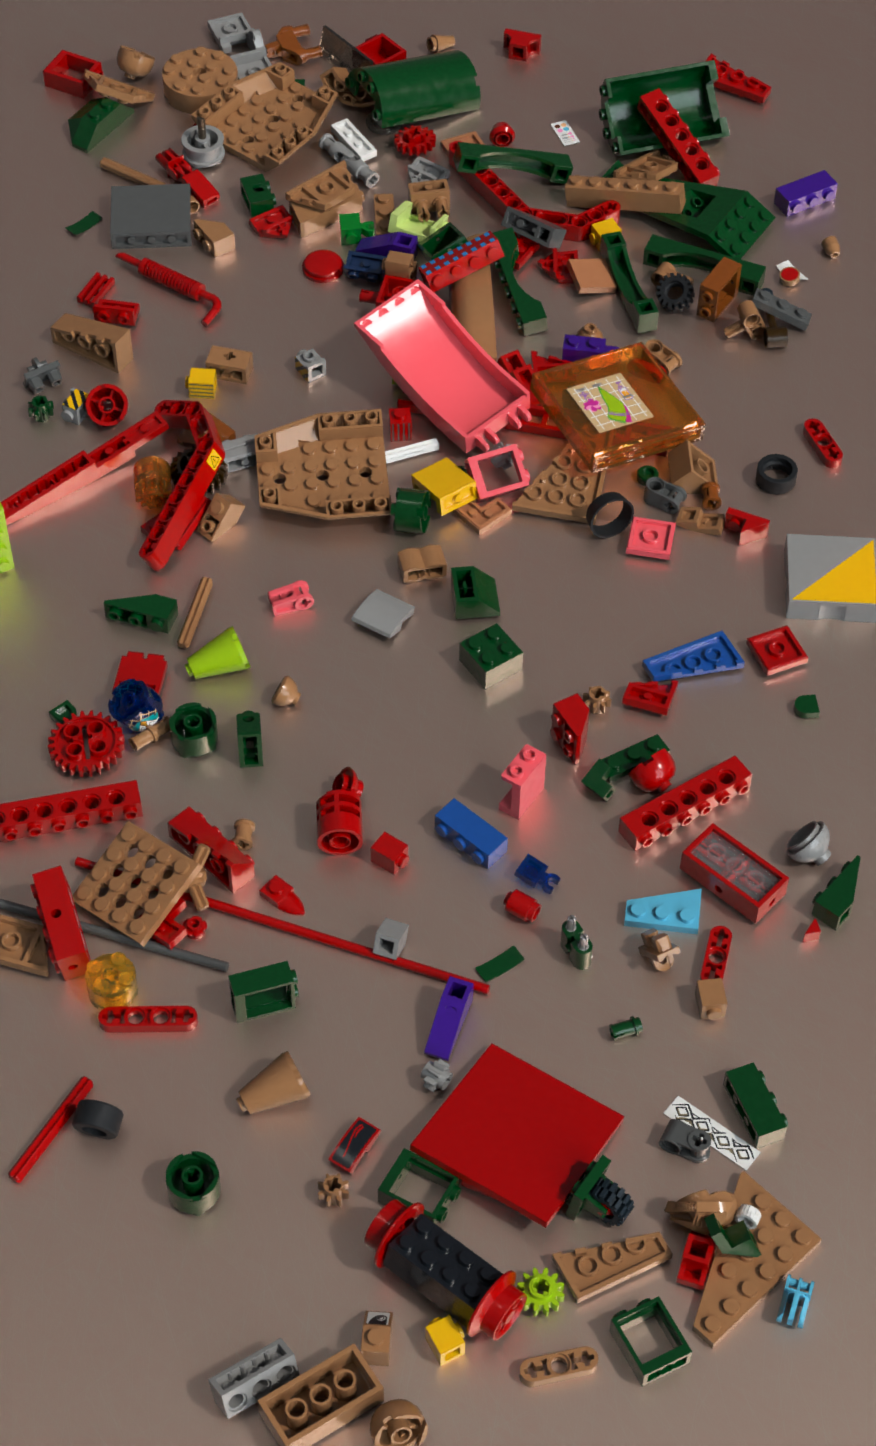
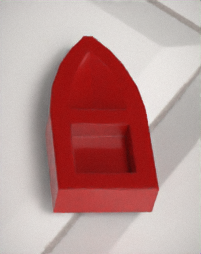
(282, 896)

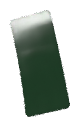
(85, 223)
(500, 964)

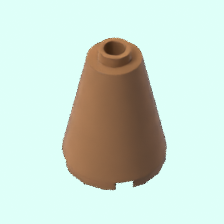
(273, 1086)

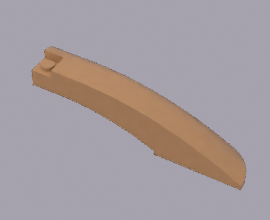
(473, 306)

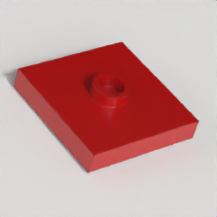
(777, 650)

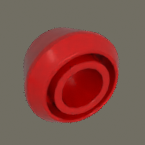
(502, 134)

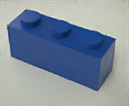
(470, 833)

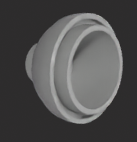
(810, 844)

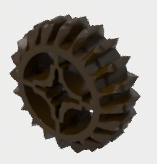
(181, 461)

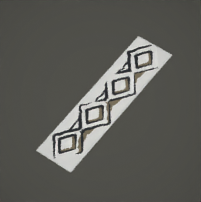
(721, 1138)

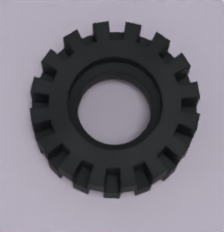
(681, 302)

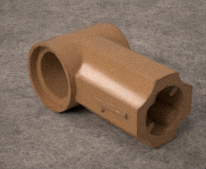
(665, 269)

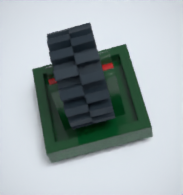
(599, 1195)

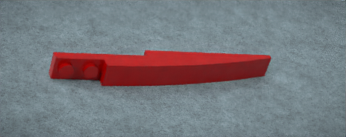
(82, 469)

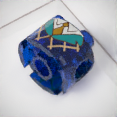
(135, 705)

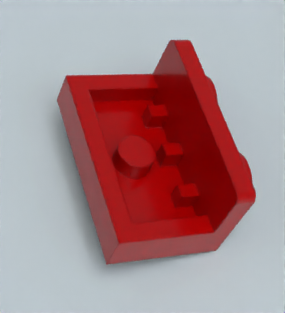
(116, 312)

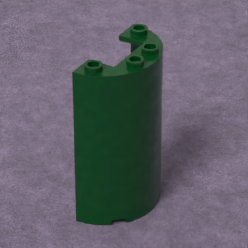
(418, 87)
(688, 91)

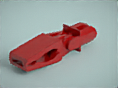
(181, 171)

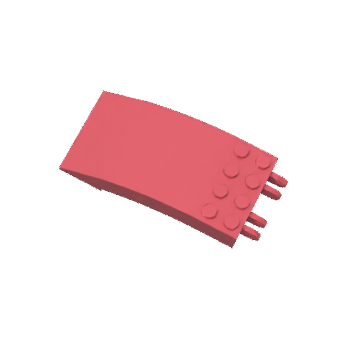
(443, 368)

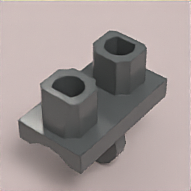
(41, 372)

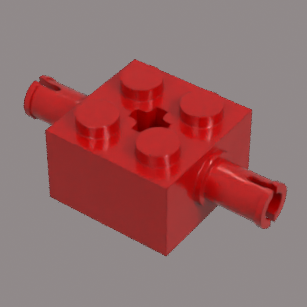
(390, 286)

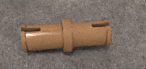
(150, 735)

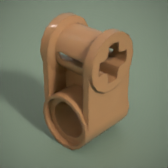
(664, 355)

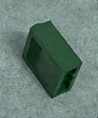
(449, 238)
(263, 991)
(410, 1161)
(662, 1364)

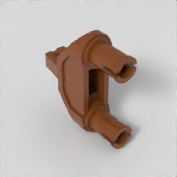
(289, 48)

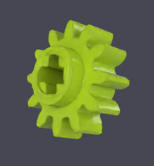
(551, 1295)

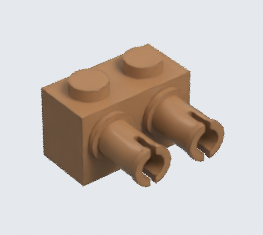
(429, 197)

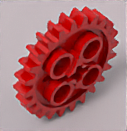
(68, 747)

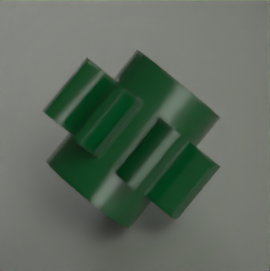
(40, 408)

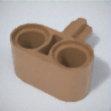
(749, 320)

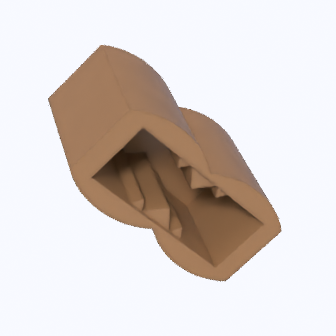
(422, 563)

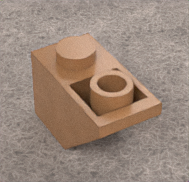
(214, 236)
(220, 516)

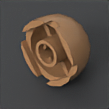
(134, 63)
(398, 1424)

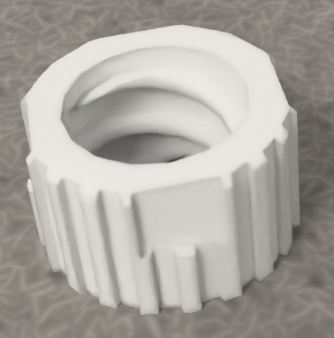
(749, 1214)

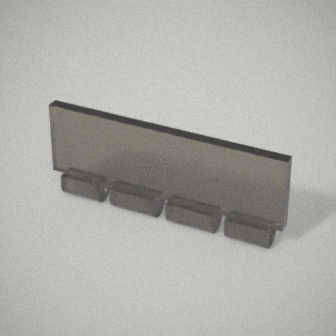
(341, 52)

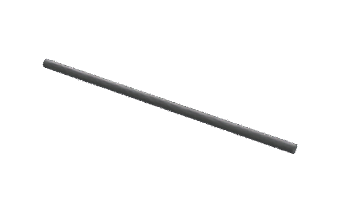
(119, 937)

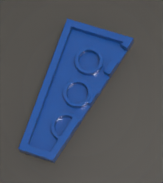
(695, 658)

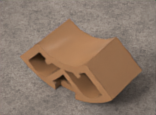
(400, 265)

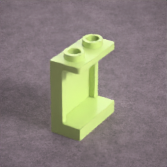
(403, 221)

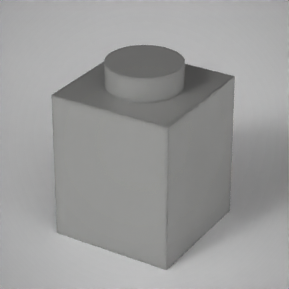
(390, 938)

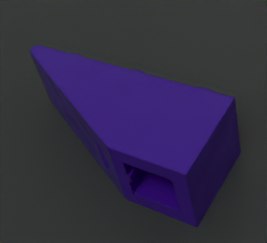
(384, 243)
(449, 1018)

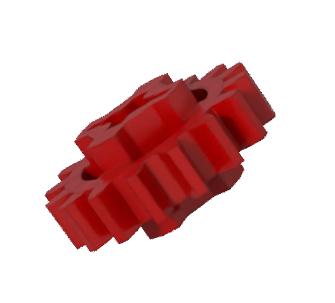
(415, 140)

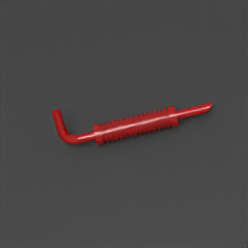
(175, 281)

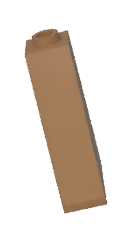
(310, 220)

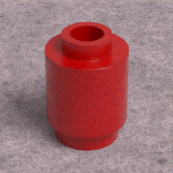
(522, 905)

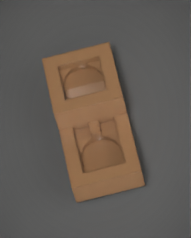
(695, 520)

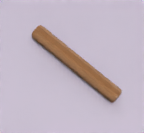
(128, 173)
(194, 613)

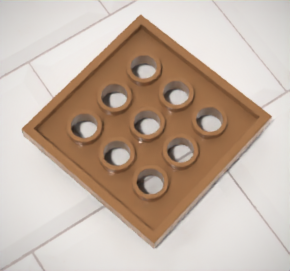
(137, 898)

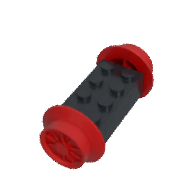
(444, 1270)

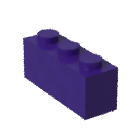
(805, 193)

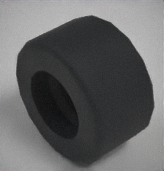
(97, 1119)

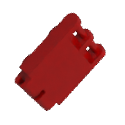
(137, 667)

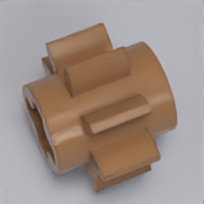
(597, 699)
(333, 1190)

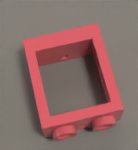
(474, 472)

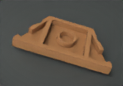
(123, 92)
(647, 167)
(324, 189)
(23, 946)

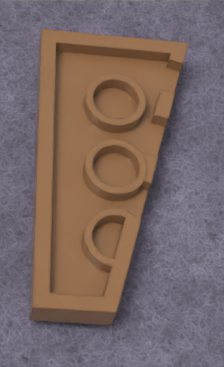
(602, 1267)

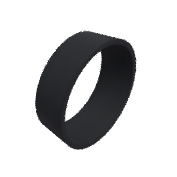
(618, 524)

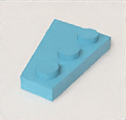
(666, 912)

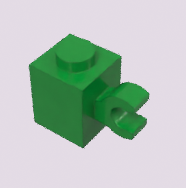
(352, 228)

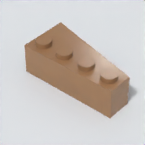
(94, 340)

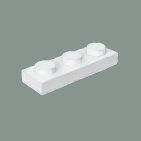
(353, 139)

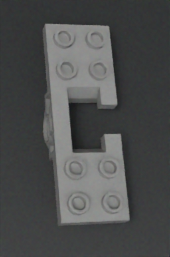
(236, 30)

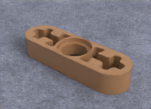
(579, 1371)

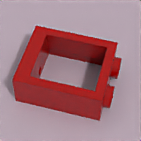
(65, 60)

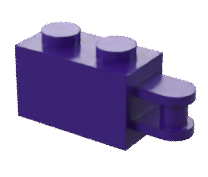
(583, 347)

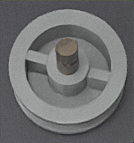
(203, 145)

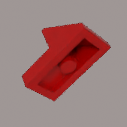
(749, 526)

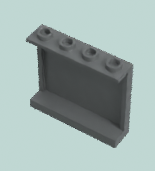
(150, 216)

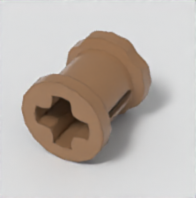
(243, 834)

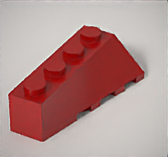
(224, 860)

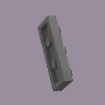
(781, 309)

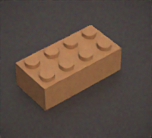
(321, 1399)

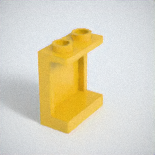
(447, 485)

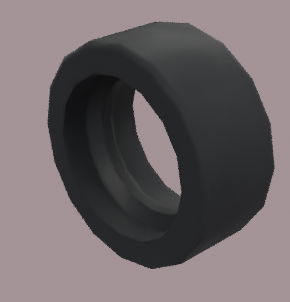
(779, 462)

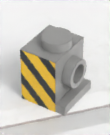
(308, 360)
(74, 407)

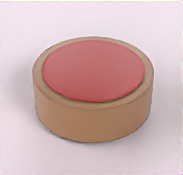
(789, 276)

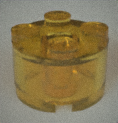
(111, 981)

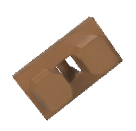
(657, 948)

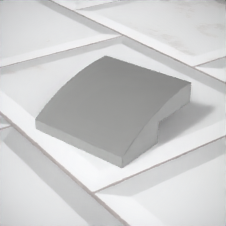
(383, 613)

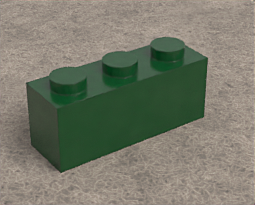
(755, 1105)

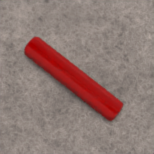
(194, 522)

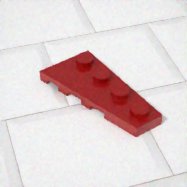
(739, 84)

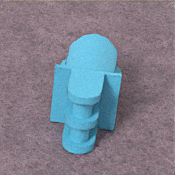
(795, 1298)

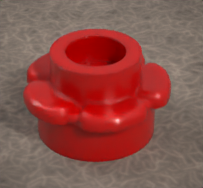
(195, 932)

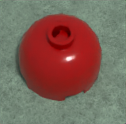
(97, 405)
(654, 773)

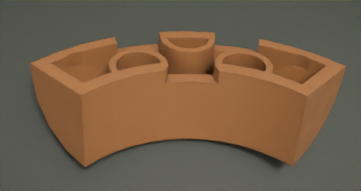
(335, 80)

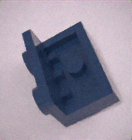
(364, 266)

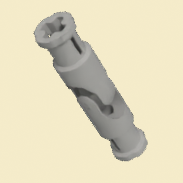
(355, 165)

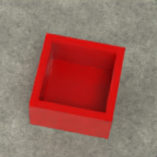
(382, 49)

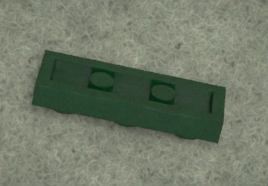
(627, 759)

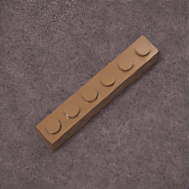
(629, 193)

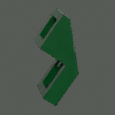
(733, 1240)

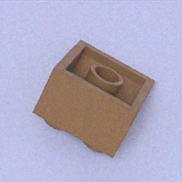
(691, 467)

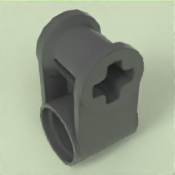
(663, 495)
(684, 1141)

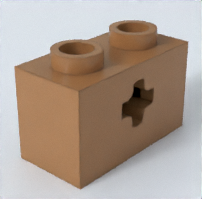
(230, 364)

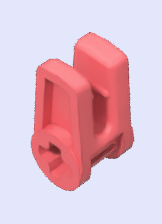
(289, 598)

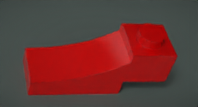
(517, 368)

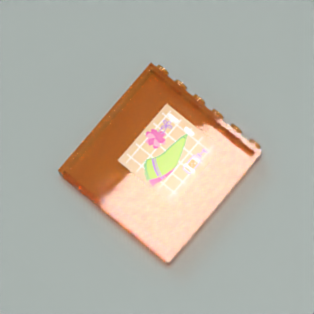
(617, 407)

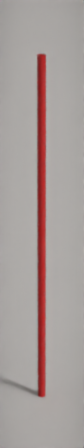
(313, 935)

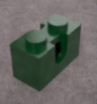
(257, 194)

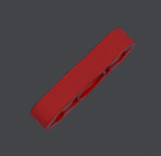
(822, 434)
(712, 949)

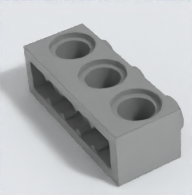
(253, 1378)

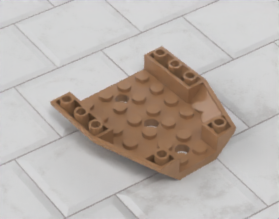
(251, 103)
(327, 445)

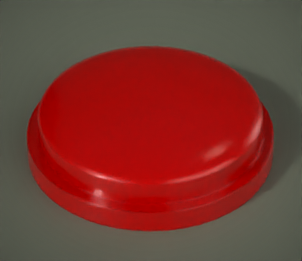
(322, 266)

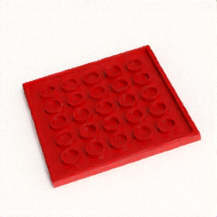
(517, 1134)

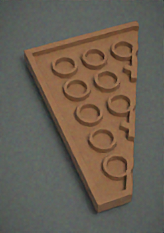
(562, 489)
(742, 1282)

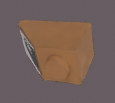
(377, 1337)

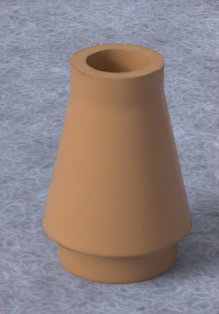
(437, 43)

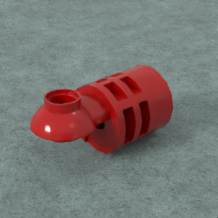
(340, 815)

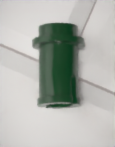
(626, 1028)

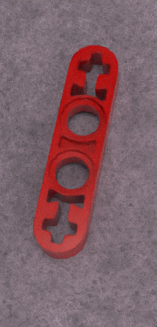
(148, 1014)

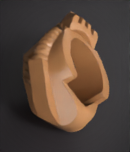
(696, 1206)

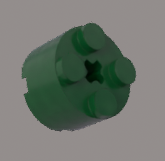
(411, 510)
(193, 730)
(193, 1183)

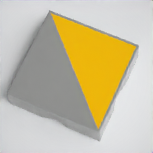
(830, 577)

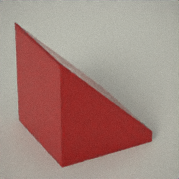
(813, 932)

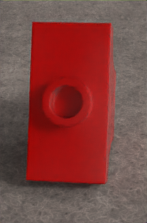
(521, 44)
(696, 1260)

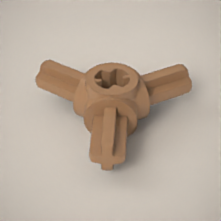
(196, 887)

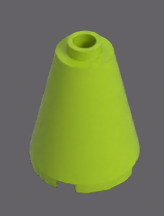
(218, 657)

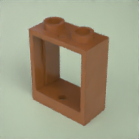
(718, 290)

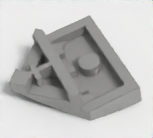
(425, 170)

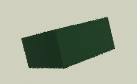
(596, 780)

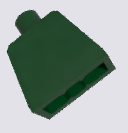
(249, 730)

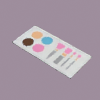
(565, 133)

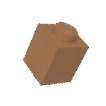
(711, 998)

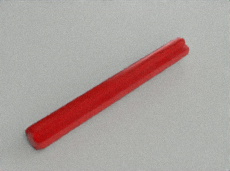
(50, 1130)

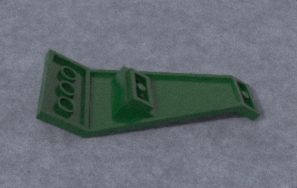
(721, 215)

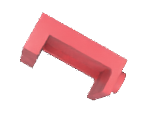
(527, 779)

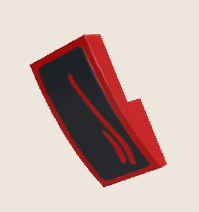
(354, 1144)

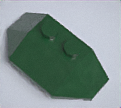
(96, 122)

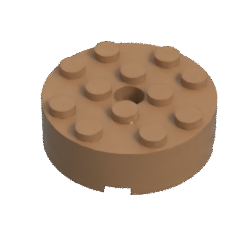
(196, 76)

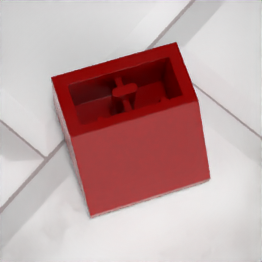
(570, 726)

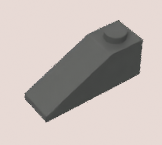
(534, 228)

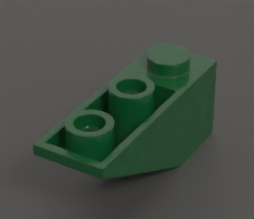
(146, 611)
(836, 901)

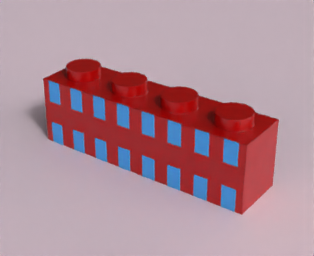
(461, 261)

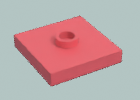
(650, 538)

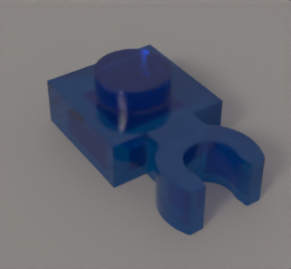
(534, 872)

